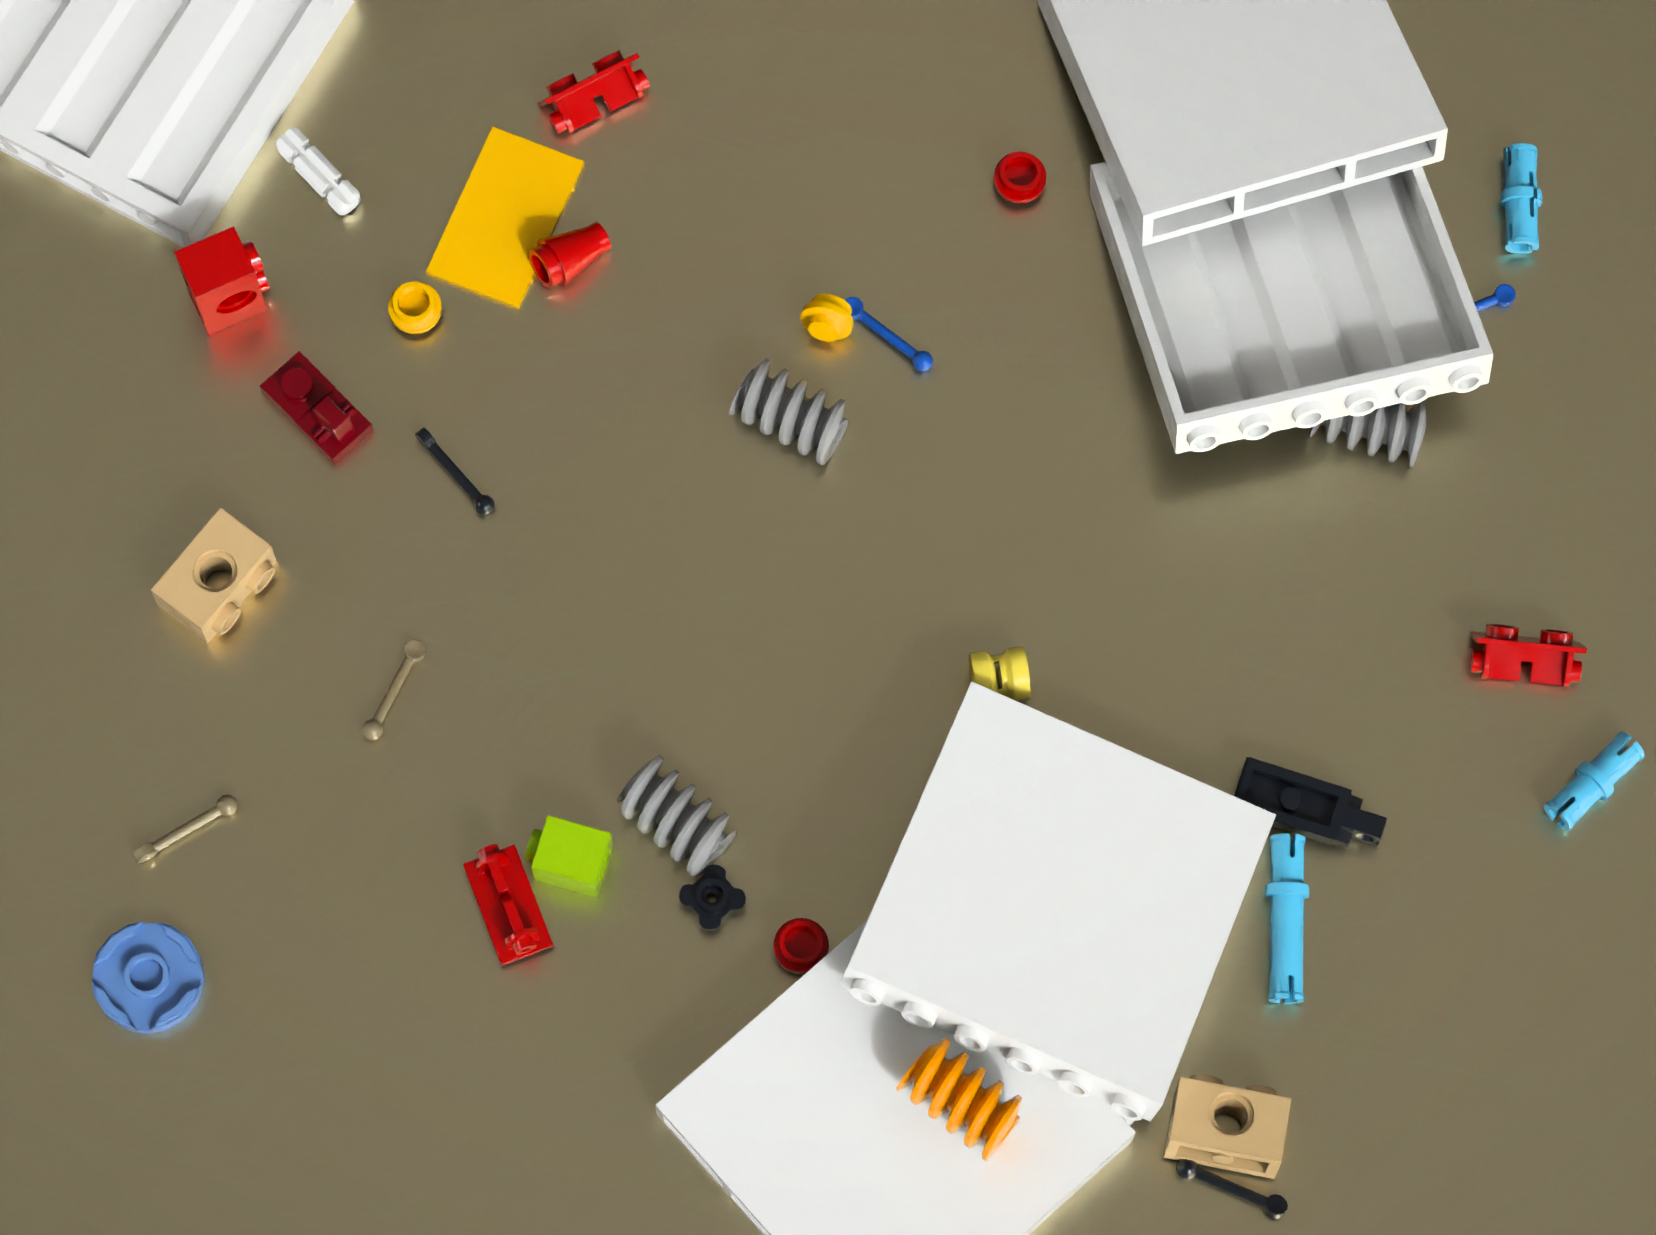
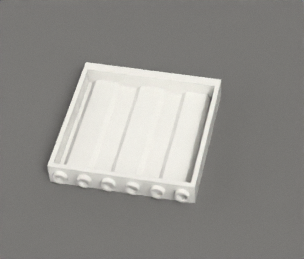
(154, 97)
(1298, 310)

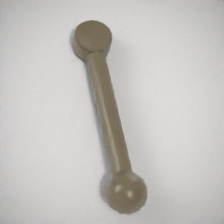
(414, 652)
(225, 805)

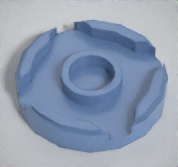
(147, 977)

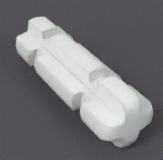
(318, 171)

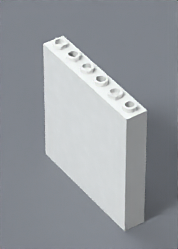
(1243, 102)
(1059, 903)
(819, 1142)

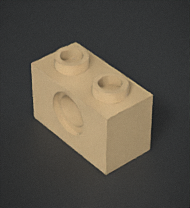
(219, 546)
(1197, 1137)

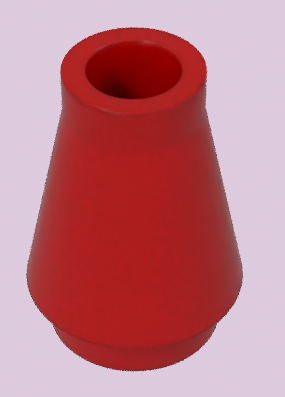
(566, 255)

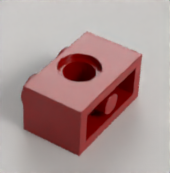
(223, 279)

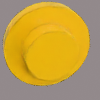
(414, 307)
(827, 317)

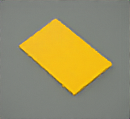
(502, 214)

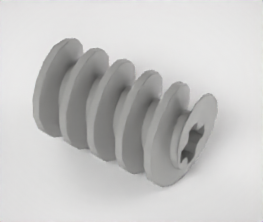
(791, 411)
(1385, 426)
(675, 817)

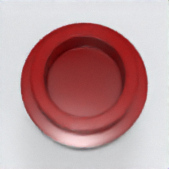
(1020, 177)
(800, 945)

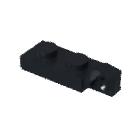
(1308, 805)

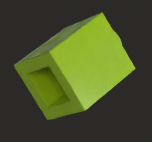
(569, 855)

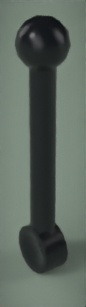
(482, 503)
(1273, 1206)

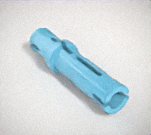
(1286, 917)

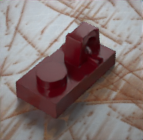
(316, 408)

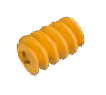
(963, 1097)

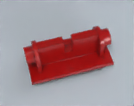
(574, 99)
(1549, 655)
(507, 903)

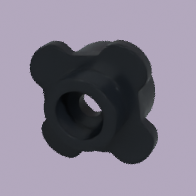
(712, 913)

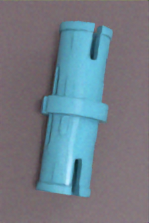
(1521, 198)
(1594, 781)

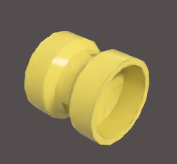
(1011, 672)

